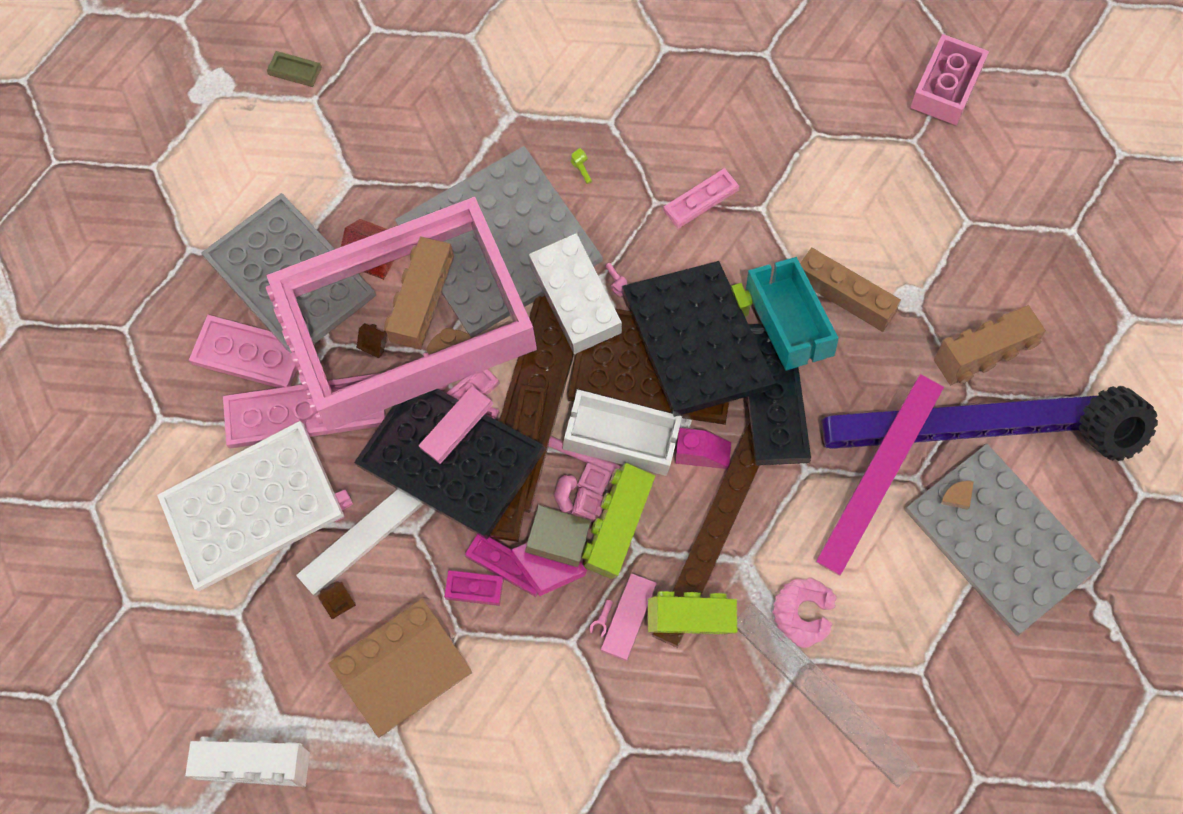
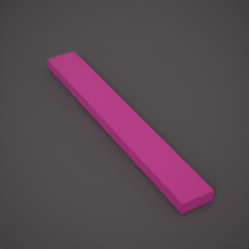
(879, 475)

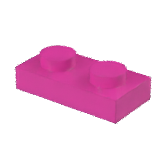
(474, 588)

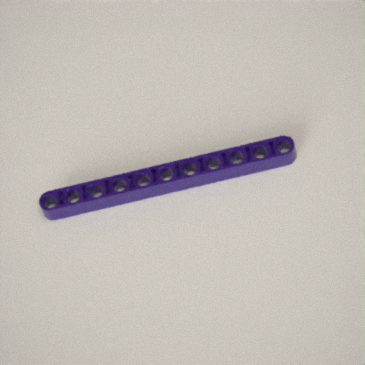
(960, 422)

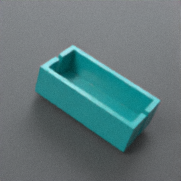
(791, 313)

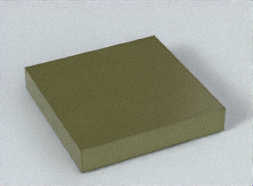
(558, 536)

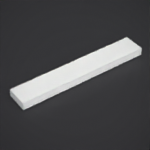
(358, 541)

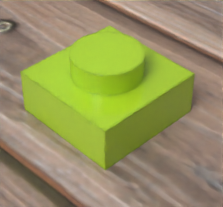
(742, 297)

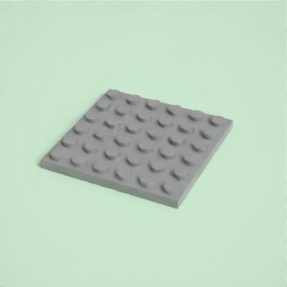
(522, 217)

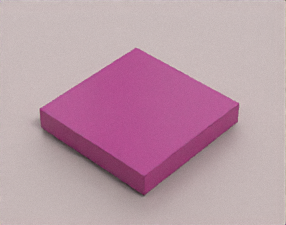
(544, 573)

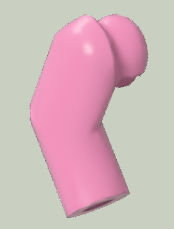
(562, 492)

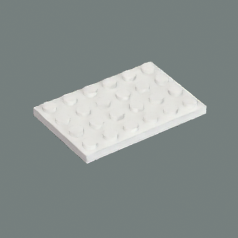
(250, 506)

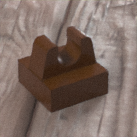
(371, 340)
(336, 600)

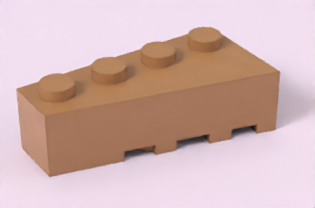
(988, 345)

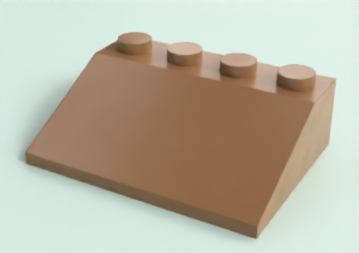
(400, 668)

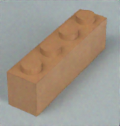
(850, 290)
(419, 292)

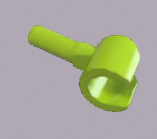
(577, 160)

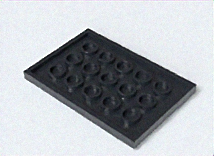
(697, 338)
(472, 481)

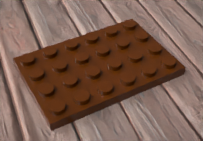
(624, 372)

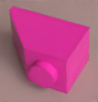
(702, 449)

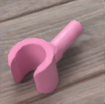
(619, 281)
(603, 618)

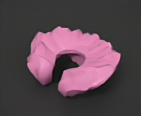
(786, 611)

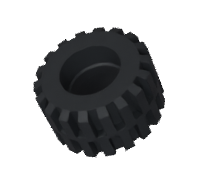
(1118, 423)

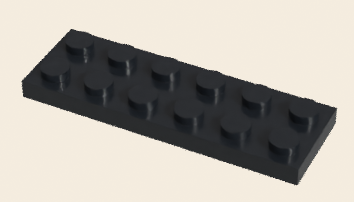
(778, 414)

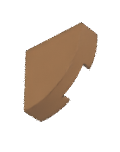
(959, 495)

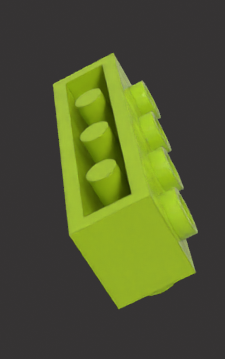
(618, 521)

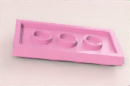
(243, 353)

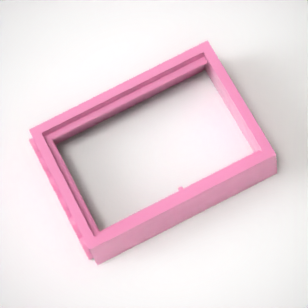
(420, 375)

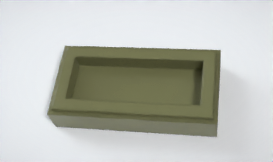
(294, 69)

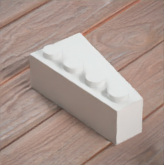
(248, 762)

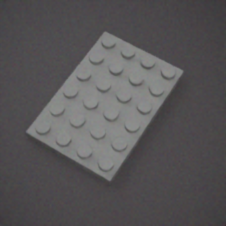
(273, 241)
(1005, 541)

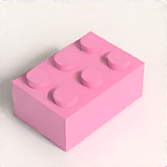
(949, 79)

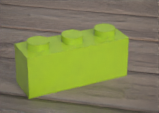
(692, 613)

